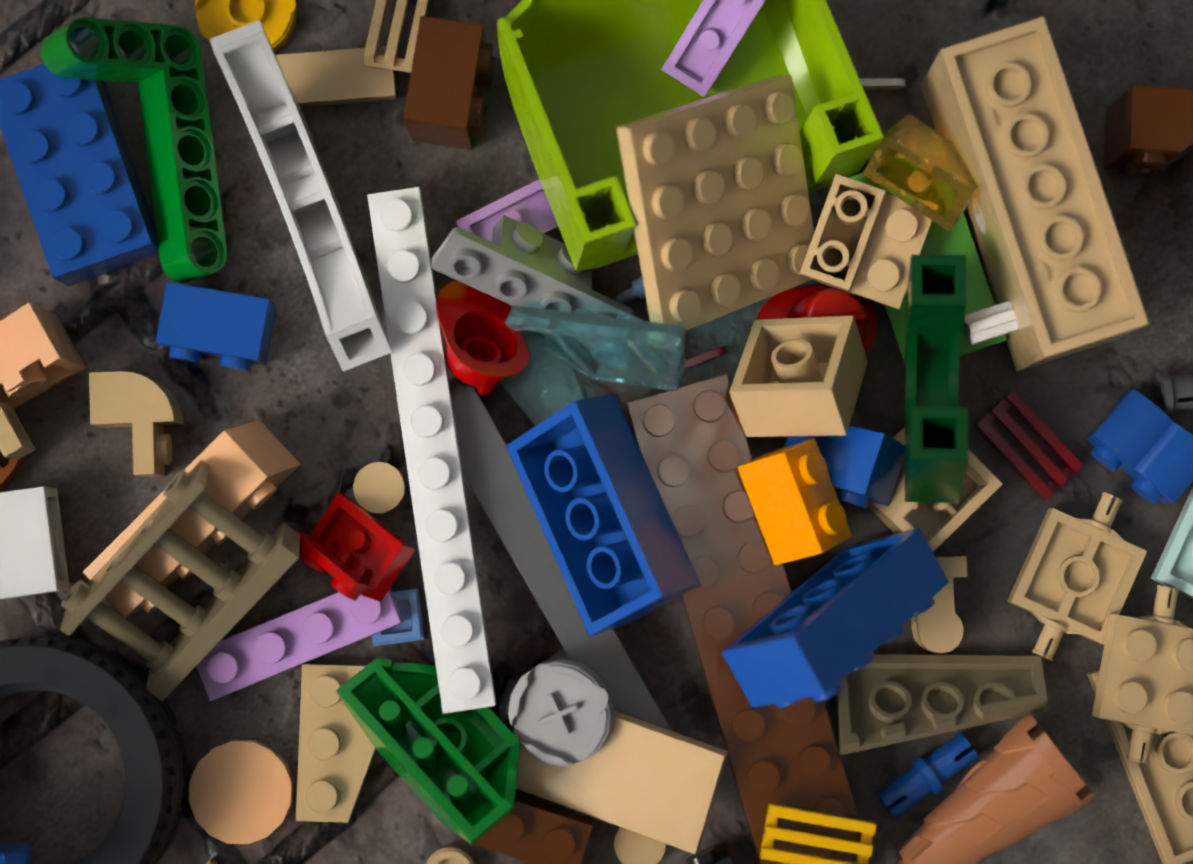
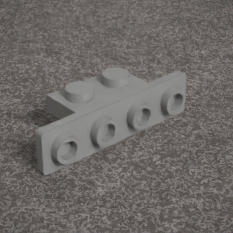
(522, 269)

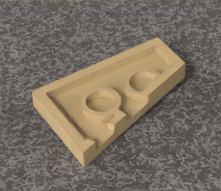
(332, 747)

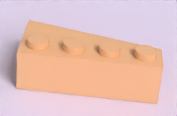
(34, 354)
(242, 476)

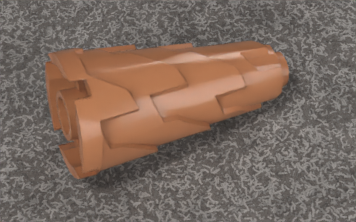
(1000, 801)

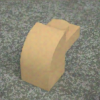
(138, 403)

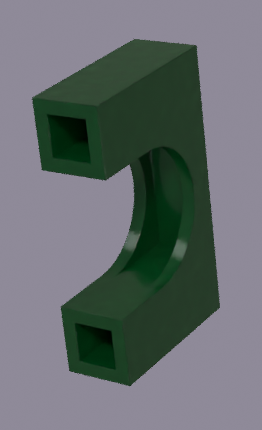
(933, 420)

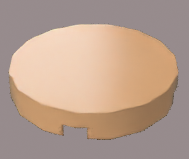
(241, 791)

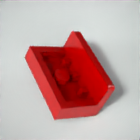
(355, 550)

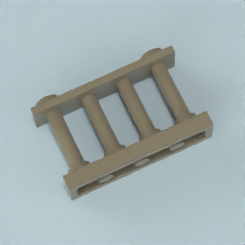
(200, 626)

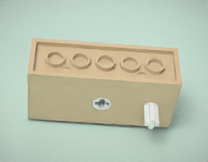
(1038, 198)

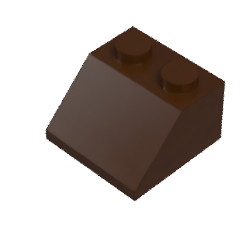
(1147, 129)

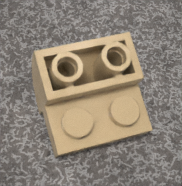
(865, 242)

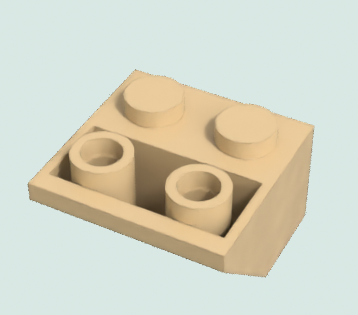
(937, 520)

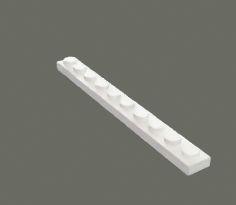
(431, 451)

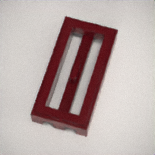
(1042, 431)

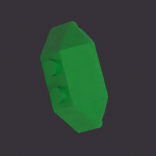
(453, 761)

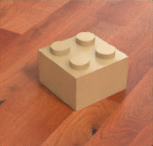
(799, 377)

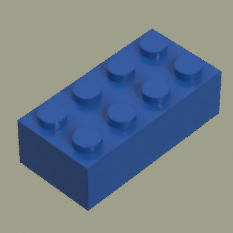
(75, 174)
(602, 514)
(836, 620)

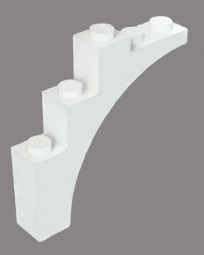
(304, 195)

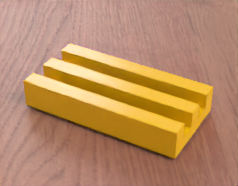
(768, 852)

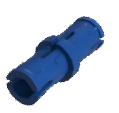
(927, 775)

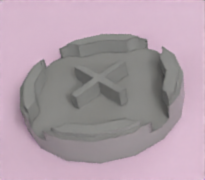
(561, 712)

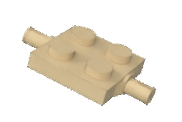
(1076, 575)
(1147, 675)

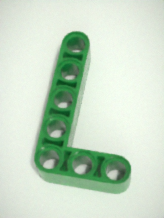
(164, 127)

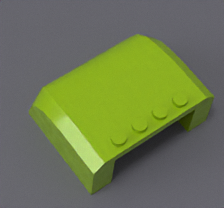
(598, 65)

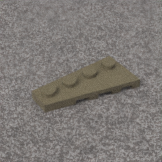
(934, 694)

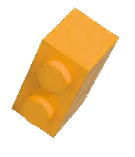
(795, 502)

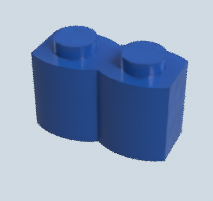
(1145, 446)

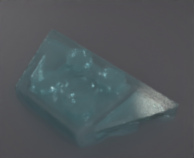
(609, 347)

